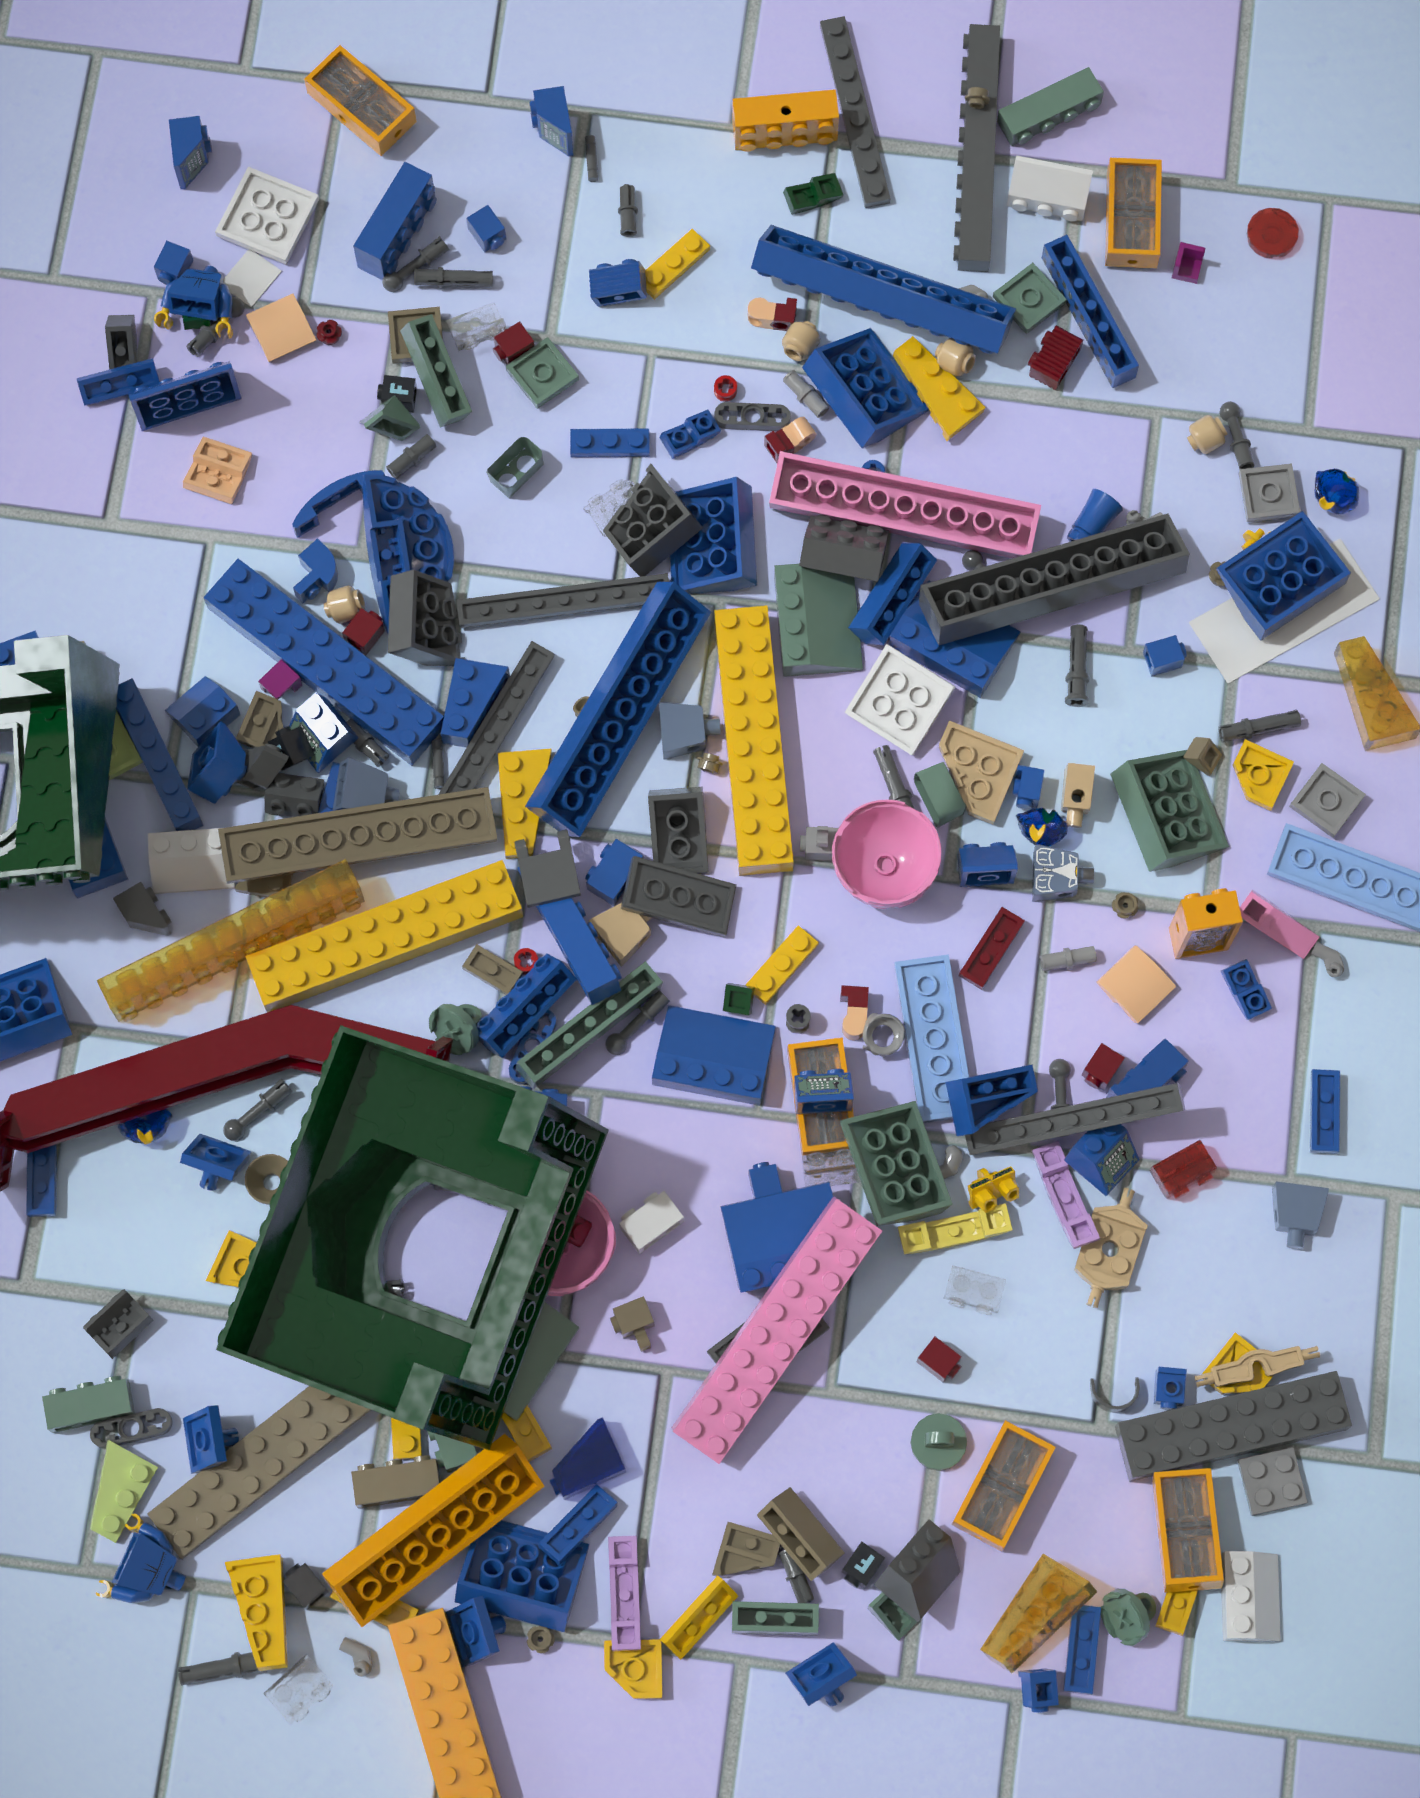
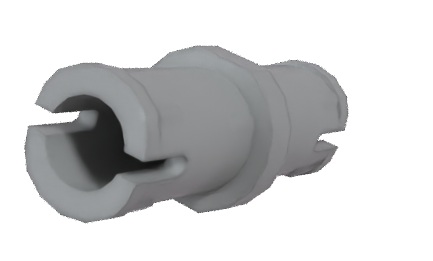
(806, 394)
(1067, 958)

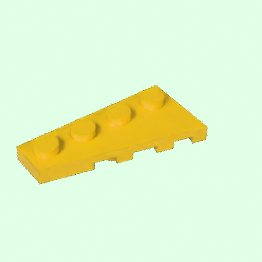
(944, 395)
(518, 779)
(231, 1260)
(262, 1607)

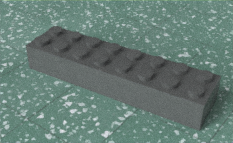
(1233, 1426)

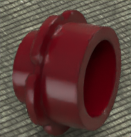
(331, 338)

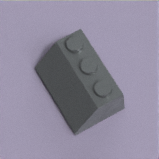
(921, 1571)

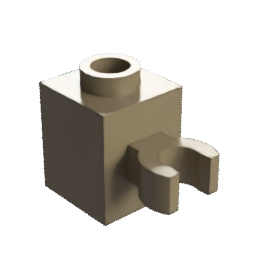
(633, 1319)

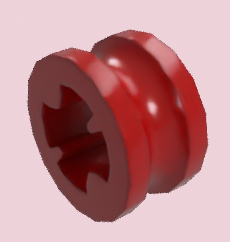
(725, 379)
(523, 952)

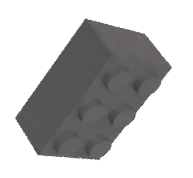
(844, 547)

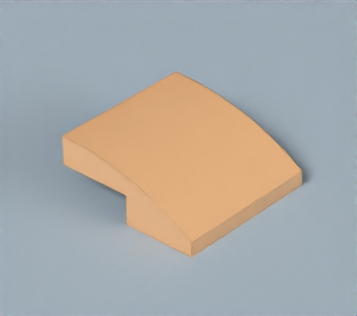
(281, 327)
(217, 470)
(1136, 984)

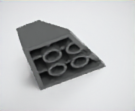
(651, 524)
(423, 620)

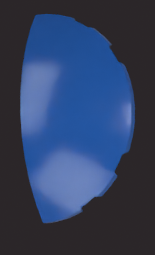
(402, 536)

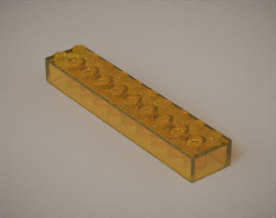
(231, 939)

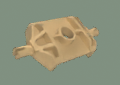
(1126, 1231)

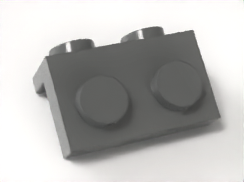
(293, 795)
(117, 1323)

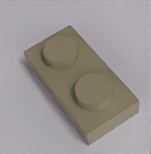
(492, 969)

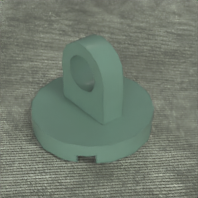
(457, 1024)
(938, 1442)
(1128, 1615)

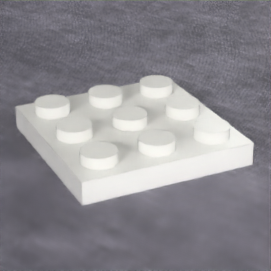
(267, 215)
(900, 699)

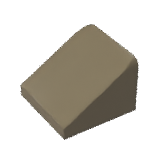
(1203, 755)

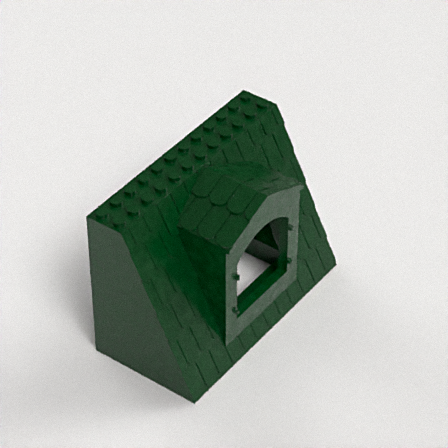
(62, 724)
(368, 1143)

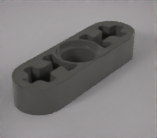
(734, 407)
(150, 1416)

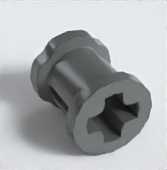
(798, 1010)

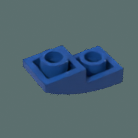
(691, 434)
(1245, 989)

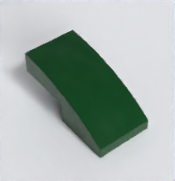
(811, 195)

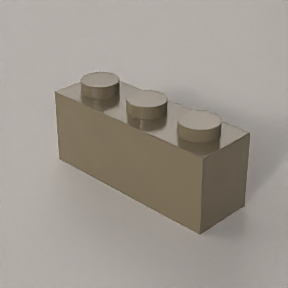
(394, 1481)
(800, 1534)

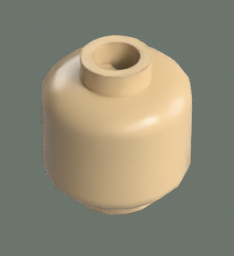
(800, 340)
(955, 357)
(1207, 434)
(344, 604)

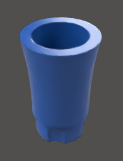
(1095, 515)

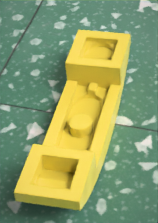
(954, 1230)

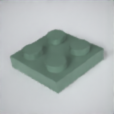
(1031, 296)
(542, 372)

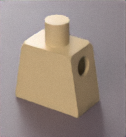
(1077, 781)
(621, 932)

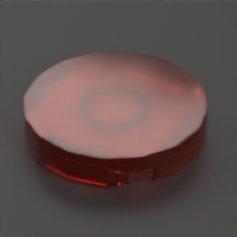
(1272, 233)

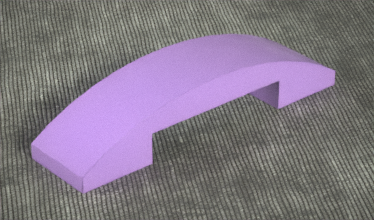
(1064, 1195)
(624, 1593)

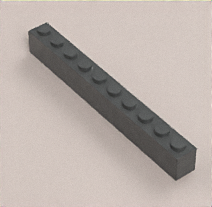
(978, 150)

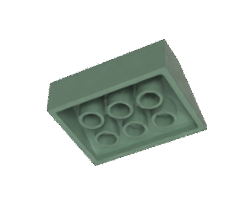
(814, 621)
(1168, 810)
(896, 1164)
(545, 1348)

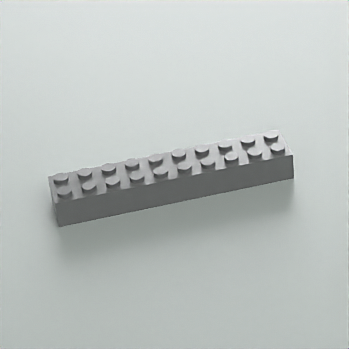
(1053, 579)

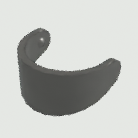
(1109, 1408)

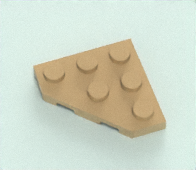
(979, 768)

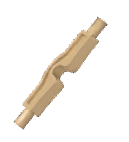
(1271, 1362)

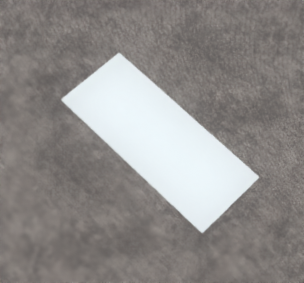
(1238, 649)

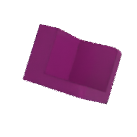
(1188, 262)
(280, 680)

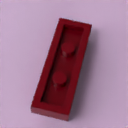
(991, 948)

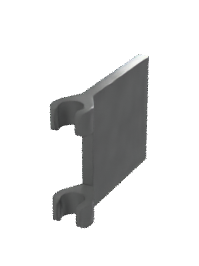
(548, 875)

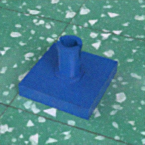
(214, 1159)
(206, 1439)
(474, 1631)
(822, 1676)

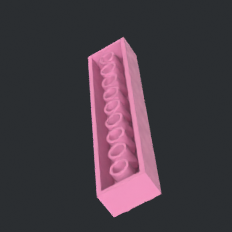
(904, 505)
(776, 1330)

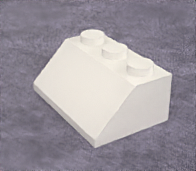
(1049, 188)
(186, 861)
(1250, 1596)

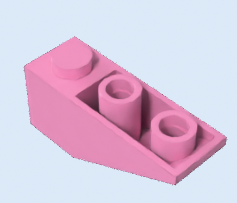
(1277, 924)

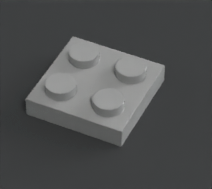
(1269, 492)
(1327, 800)
(1272, 1481)

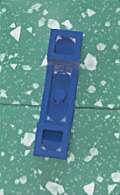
(325, 498)

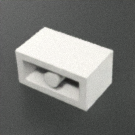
(651, 1221)

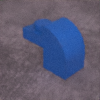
(321, 568)

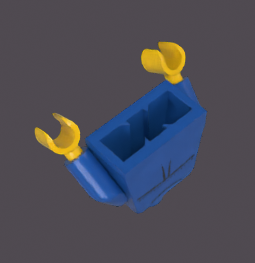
(199, 296)
(144, 1567)

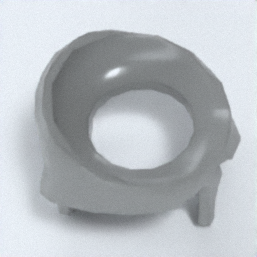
(883, 1019)

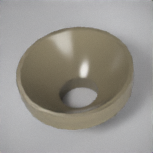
(257, 1172)

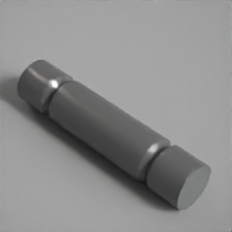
(591, 158)
(438, 764)

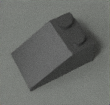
(679, 828)

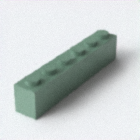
(588, 1026)

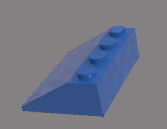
(864, 386)
(185, 395)
(723, 551)
(1283, 575)
(964, 662)
(30, 1010)
(713, 1055)
(769, 1230)
(520, 1577)

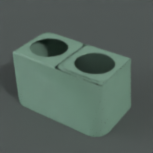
(511, 457)
(939, 794)

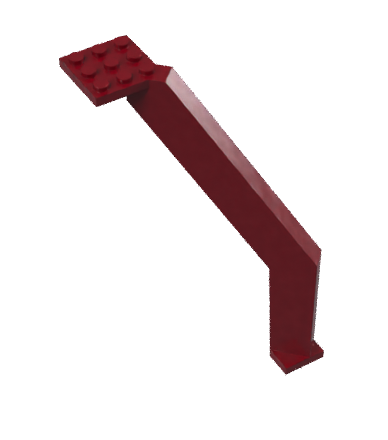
(179, 1074)

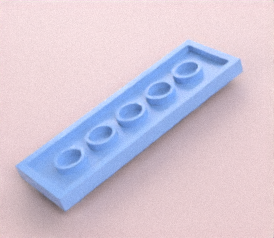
(1348, 876)
(931, 1032)

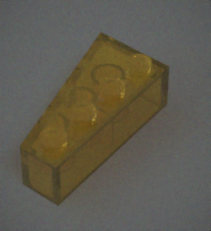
(1373, 697)
(1036, 1612)

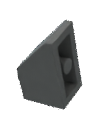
(121, 340)

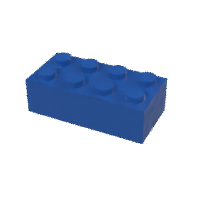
(395, 221)

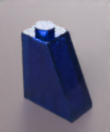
(588, 1463)

